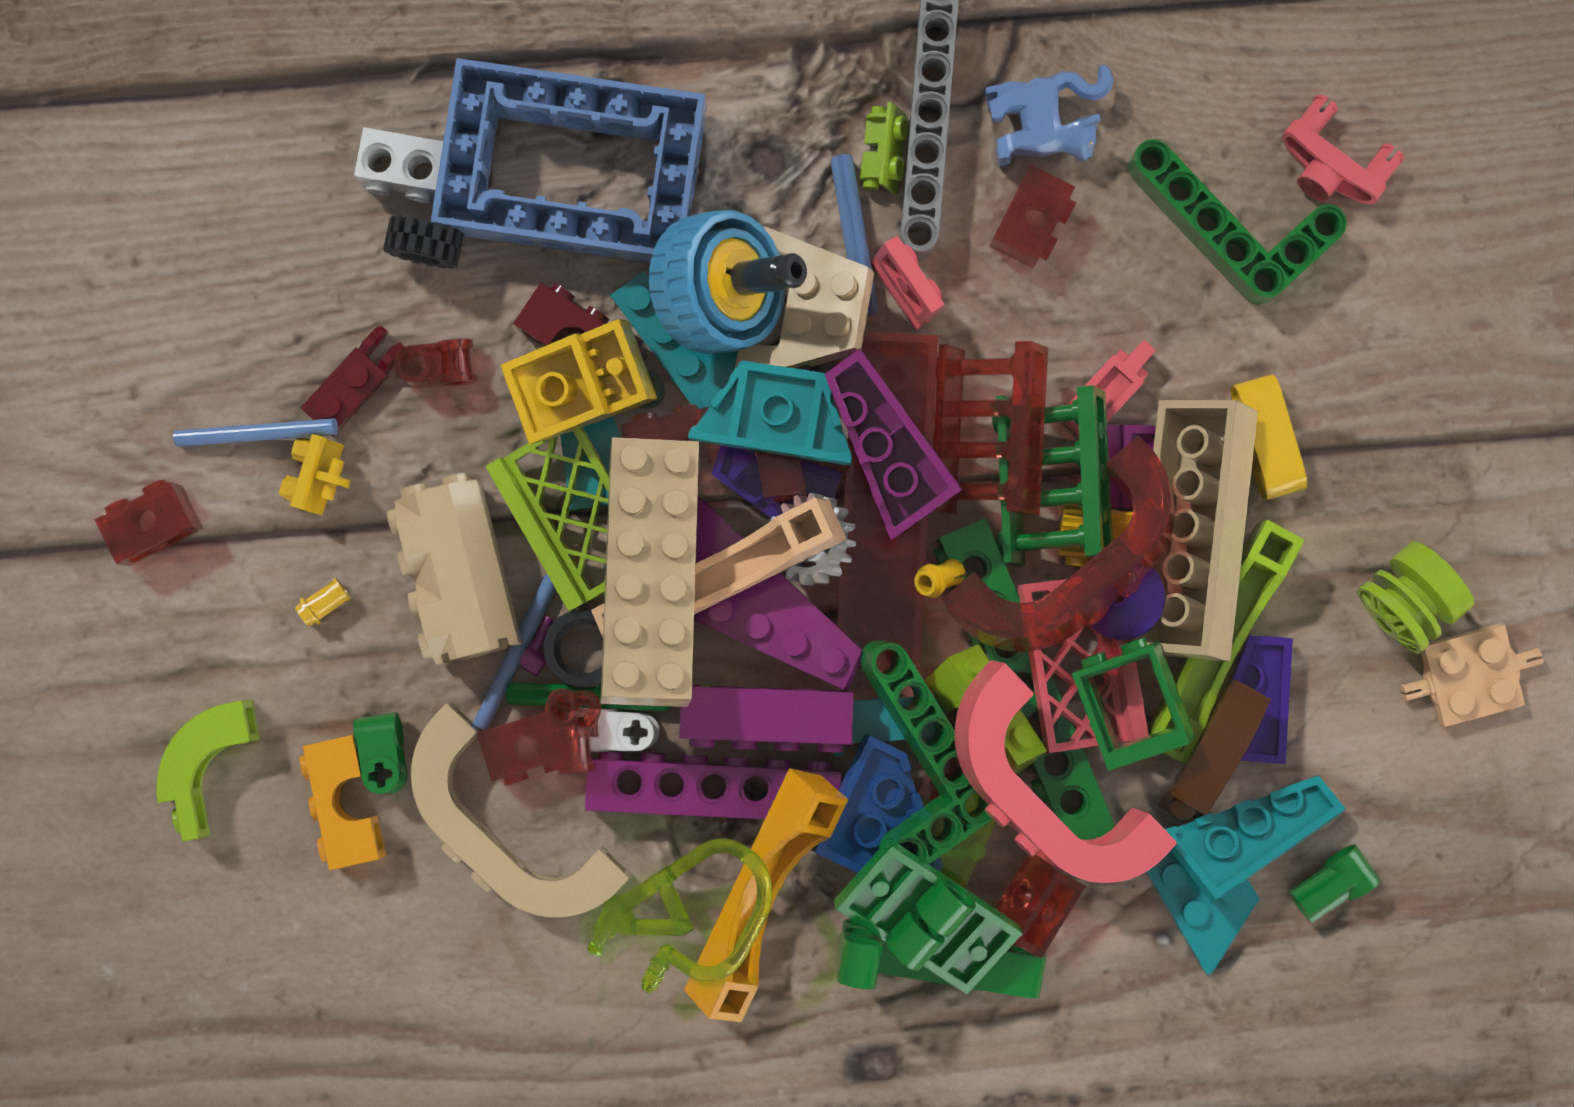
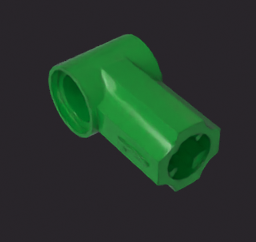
(1343, 878)

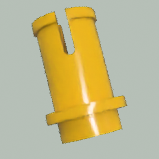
(934, 579)
(322, 602)

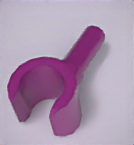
(532, 659)

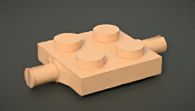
(1472, 675)

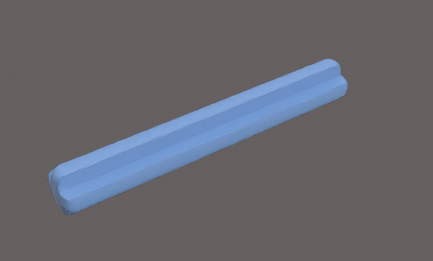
(851, 216)

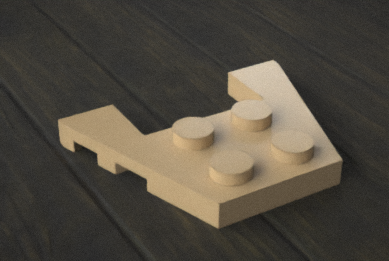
(822, 316)

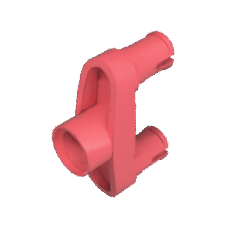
(1328, 167)

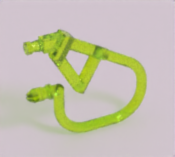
(619, 918)

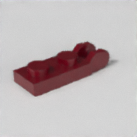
(352, 381)

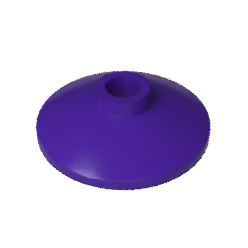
(1136, 612)

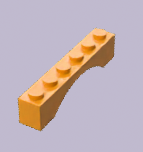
(797, 822)

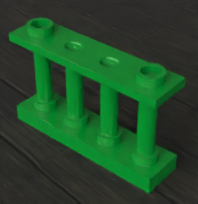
(1091, 494)

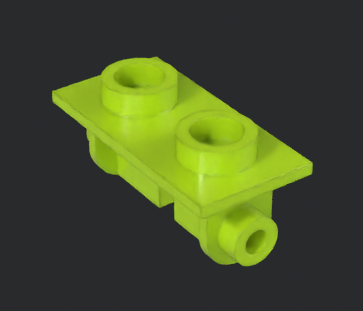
(887, 130)

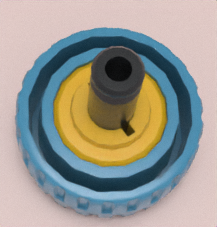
(720, 281)

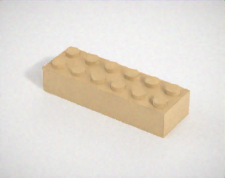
(1209, 467)
(650, 572)

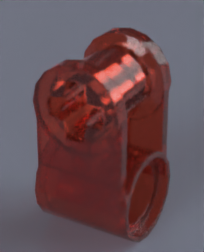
(439, 363)

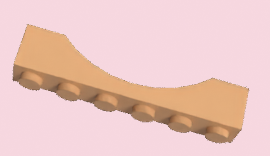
(762, 554)

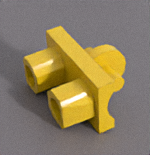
(318, 474)

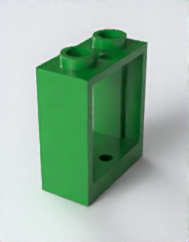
(1145, 747)

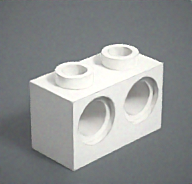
(405, 154)

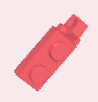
(1119, 379)

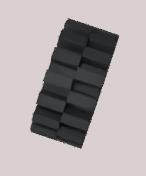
(423, 242)

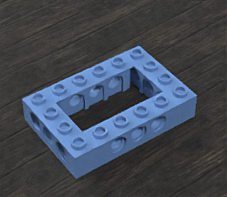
(494, 91)

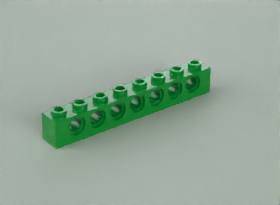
(1092, 816)

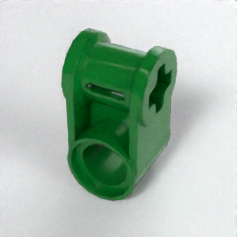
(381, 747)

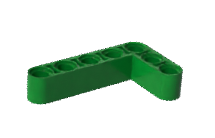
(1228, 229)
(931, 755)
(865, 955)

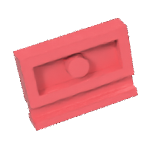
(907, 284)

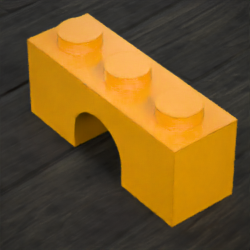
(344, 837)

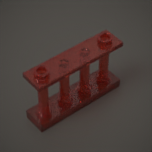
(1027, 418)

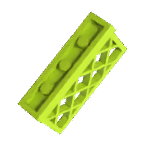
(537, 523)

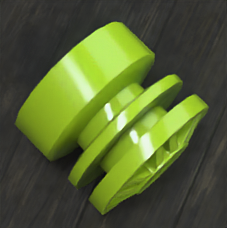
(1417, 596)

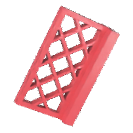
(1121, 687)

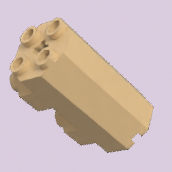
(455, 570)

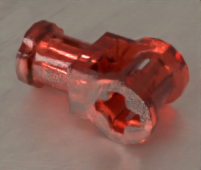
(574, 728)

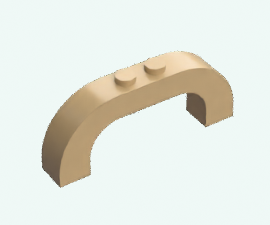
(471, 841)

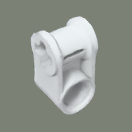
(615, 731)

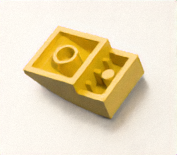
(578, 381)

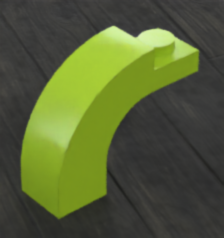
(189, 755)

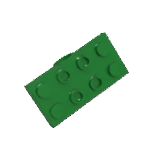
(927, 917)

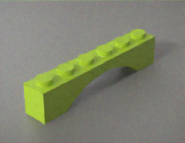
(1263, 567)

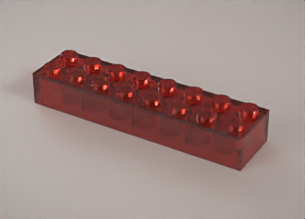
(878, 585)

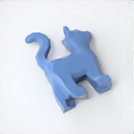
(1039, 116)

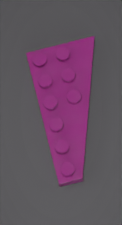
(775, 615)

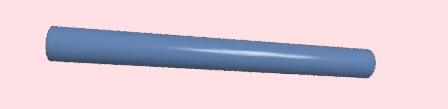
(255, 432)
(513, 657)

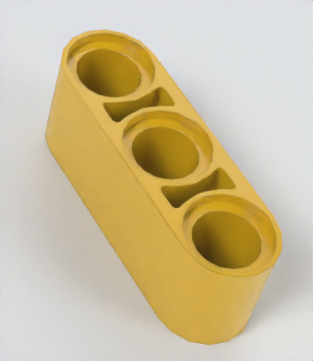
(1276, 454)

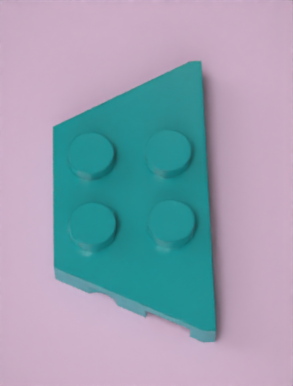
(776, 414)
(1203, 925)

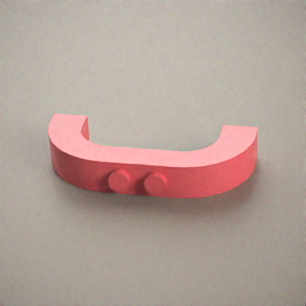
(980, 732)

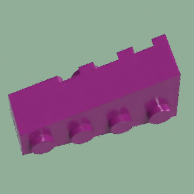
(894, 454)
(768, 716)

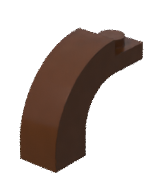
(1216, 752)

